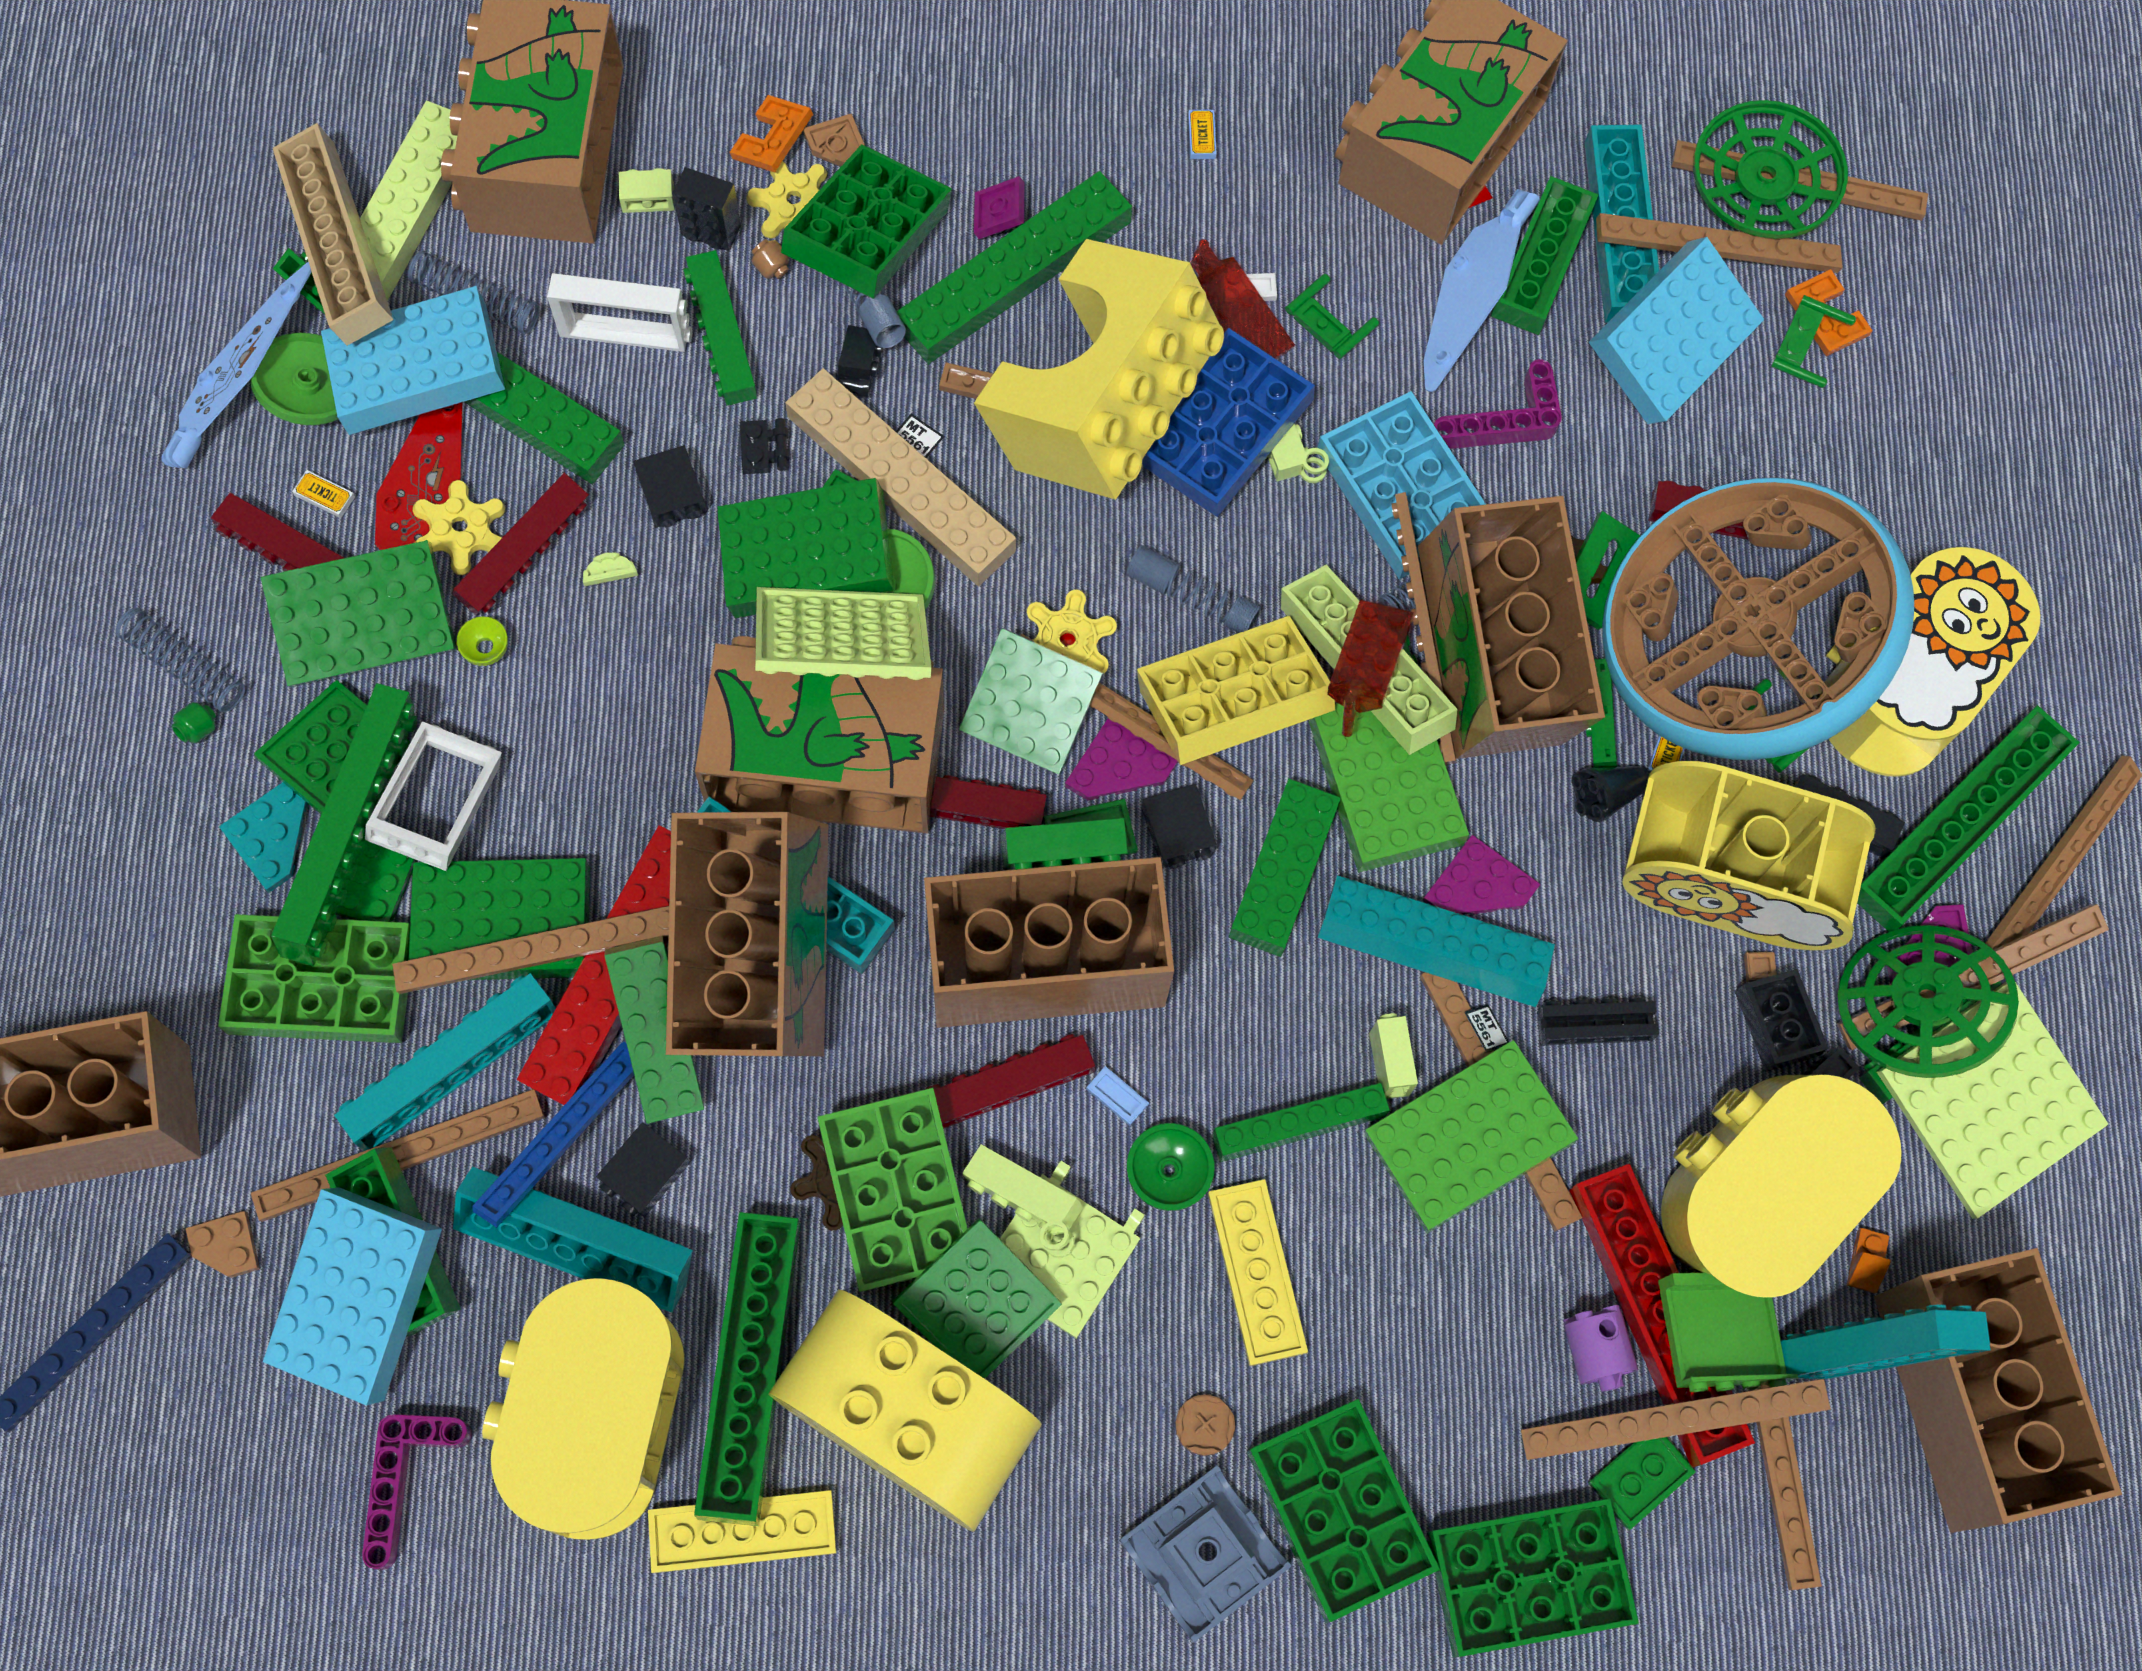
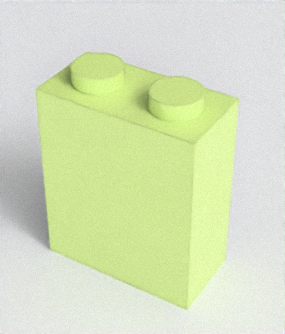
(1393, 1056)

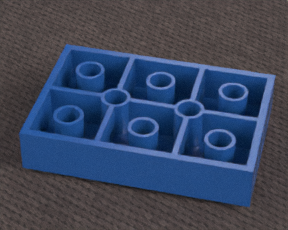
(1228, 423)

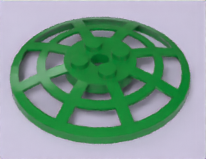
(1772, 160)
(1928, 1011)

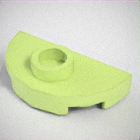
(608, 568)

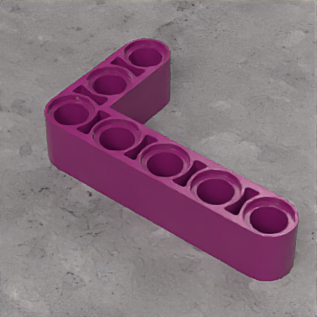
(1507, 420)
(397, 1477)

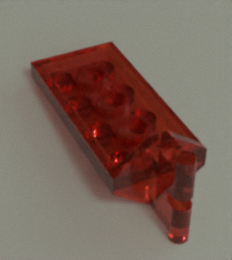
(1238, 302)
(1368, 660)

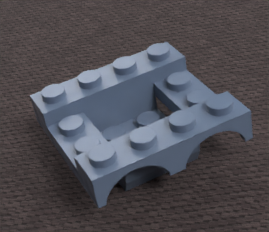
(1196, 1589)

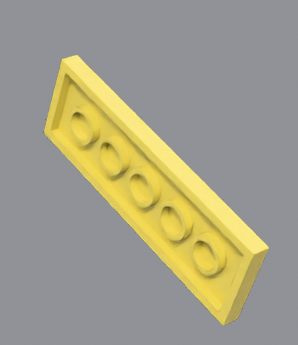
(1257, 1273)
(787, 1529)

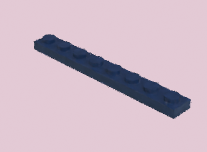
(90, 1330)

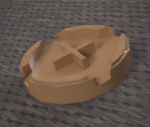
(1204, 1425)

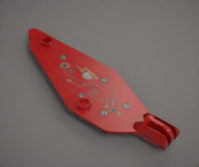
(420, 471)

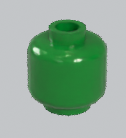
(193, 722)

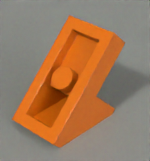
(1868, 1260)

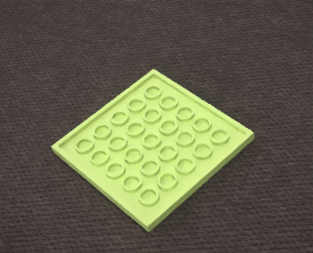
(841, 633)
(2005, 1117)

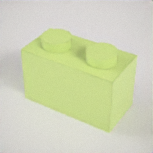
(646, 190)

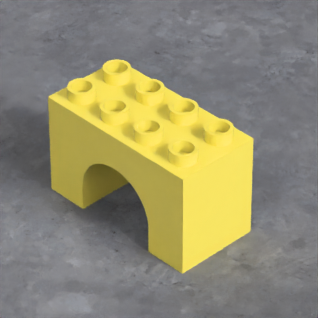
(1105, 409)

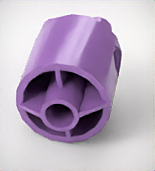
(1600, 1347)

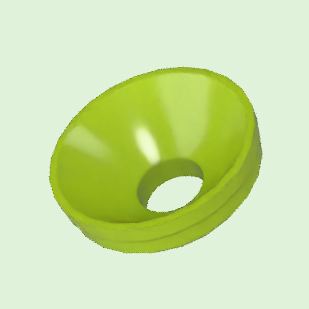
(479, 630)

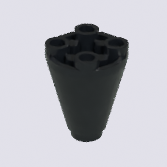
(1607, 790)

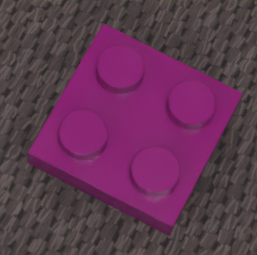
(999, 207)

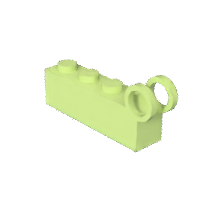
(1291, 458)
(1027, 1194)

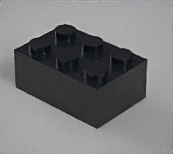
(707, 209)
(1781, 1020)

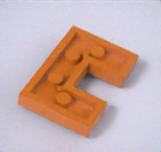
(787, 122)
(1831, 333)

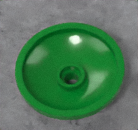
(1173, 1147)

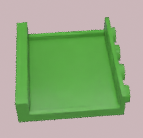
(1721, 1335)

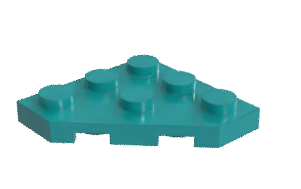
(269, 835)

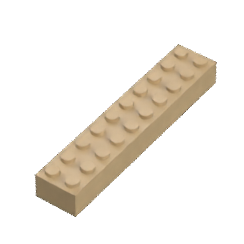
(332, 235)
(908, 480)

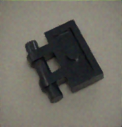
(754, 446)

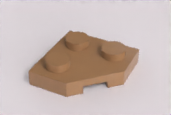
(834, 139)
(225, 1244)

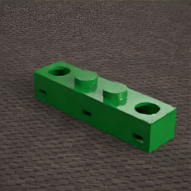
(1604, 731)

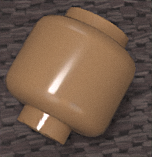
(769, 259)

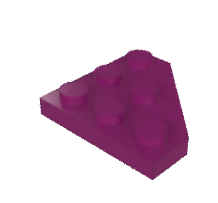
(1119, 764)
(1481, 882)
(1944, 916)

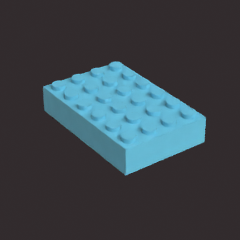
(1676, 330)
(416, 363)
(1392, 454)
(352, 1295)

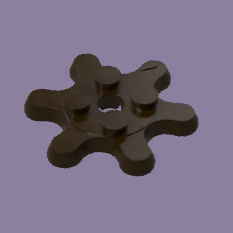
(818, 1183)

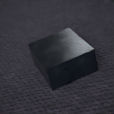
(670, 487)
(1179, 826)
(642, 1170)

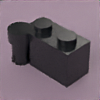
(858, 361)

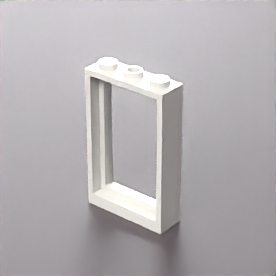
(623, 295)
(411, 843)

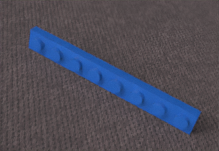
(555, 1138)

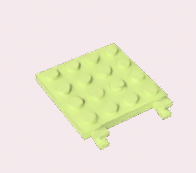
(1088, 1270)

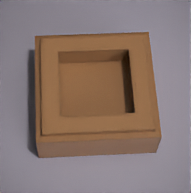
(1759, 965)

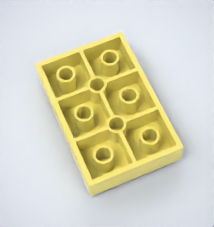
(1235, 689)

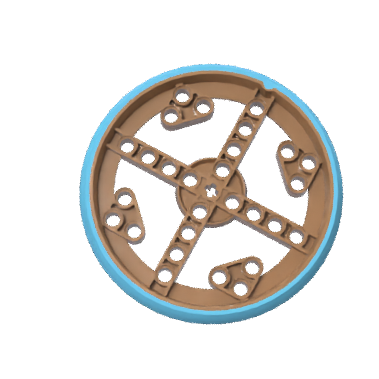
(1752, 732)

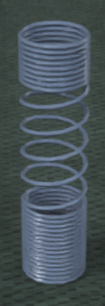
(880, 319)
(1159, 573)

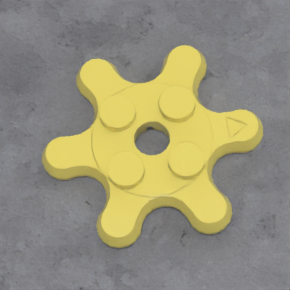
(776, 195)
(459, 508)
(1074, 621)

